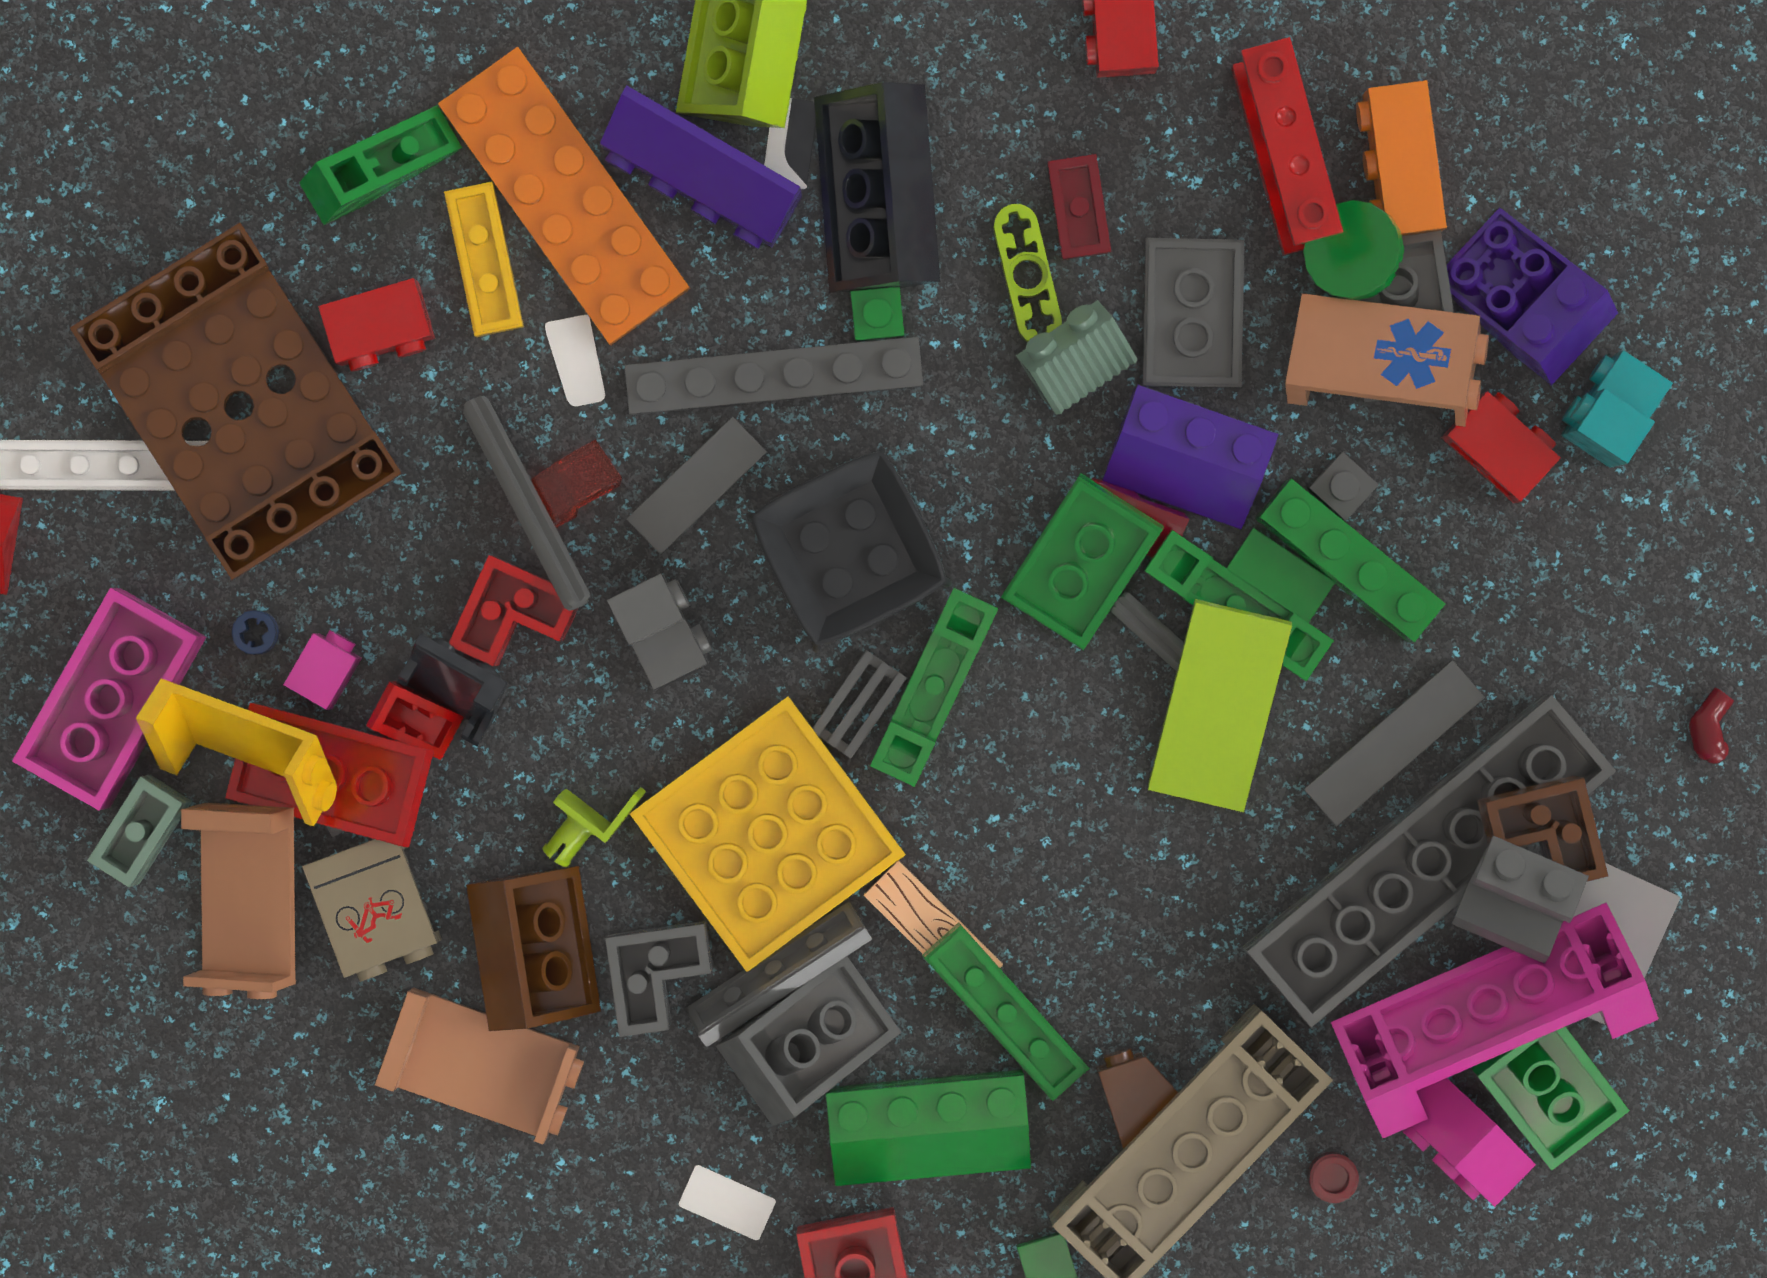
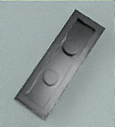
(696, 485)

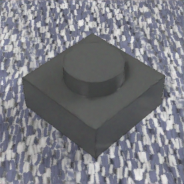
(1343, 486)

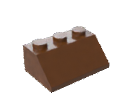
(533, 949)

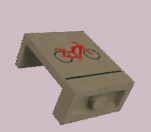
(371, 908)

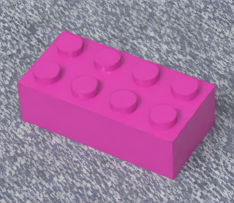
(89, 726)

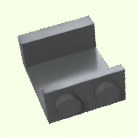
(1519, 899)

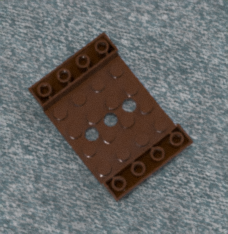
(217, 331)

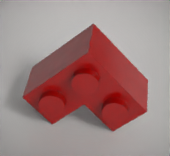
(501, 601)

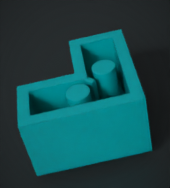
(1617, 410)

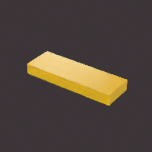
(484, 259)

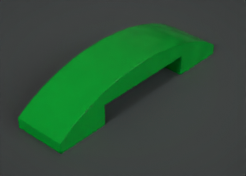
(1196, 575)
(934, 686)

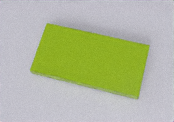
(1219, 705)

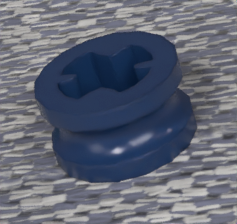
(269, 638)

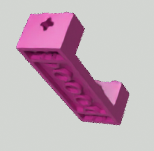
(1489, 1011)

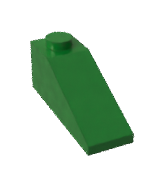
(378, 164)

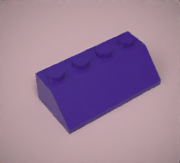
(700, 168)

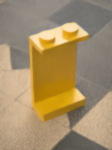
(180, 718)

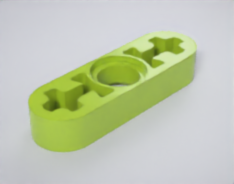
(1007, 242)

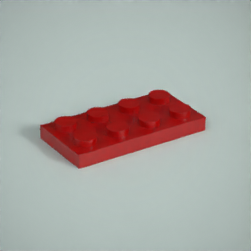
(375, 779)

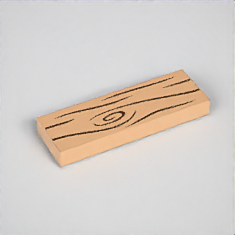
(914, 909)

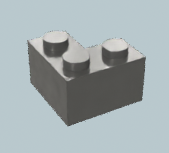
(659, 630)
(643, 962)

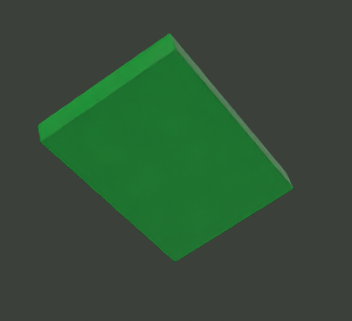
(1082, 561)

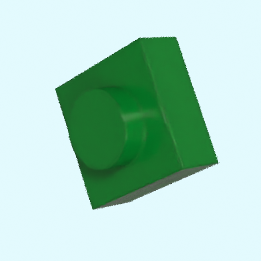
(877, 314)

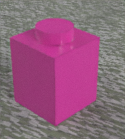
(324, 669)

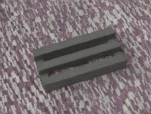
(882, 670)

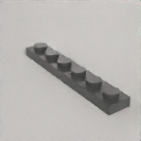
(773, 376)

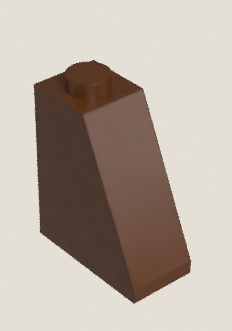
(1133, 1091)

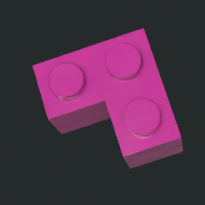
(1468, 1143)

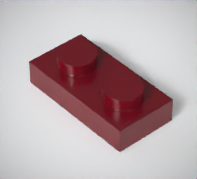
(1079, 207)

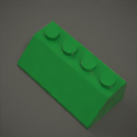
(928, 1127)

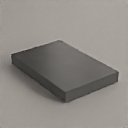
(1193, 313)

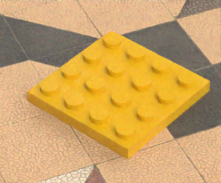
(767, 834)

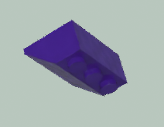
(1189, 457)

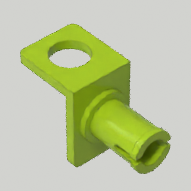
(582, 823)

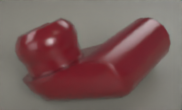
(1706, 729)

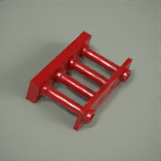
(1286, 145)

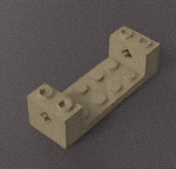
(1191, 1150)

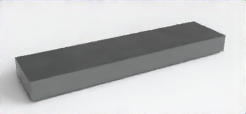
(1393, 743)
(778, 974)

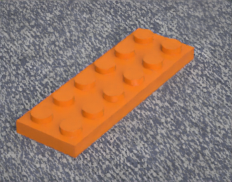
(564, 196)

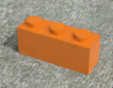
(1403, 155)

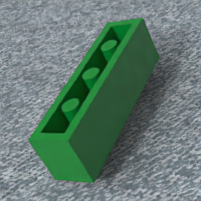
(1350, 561)

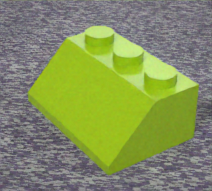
(741, 61)

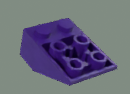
(1529, 295)

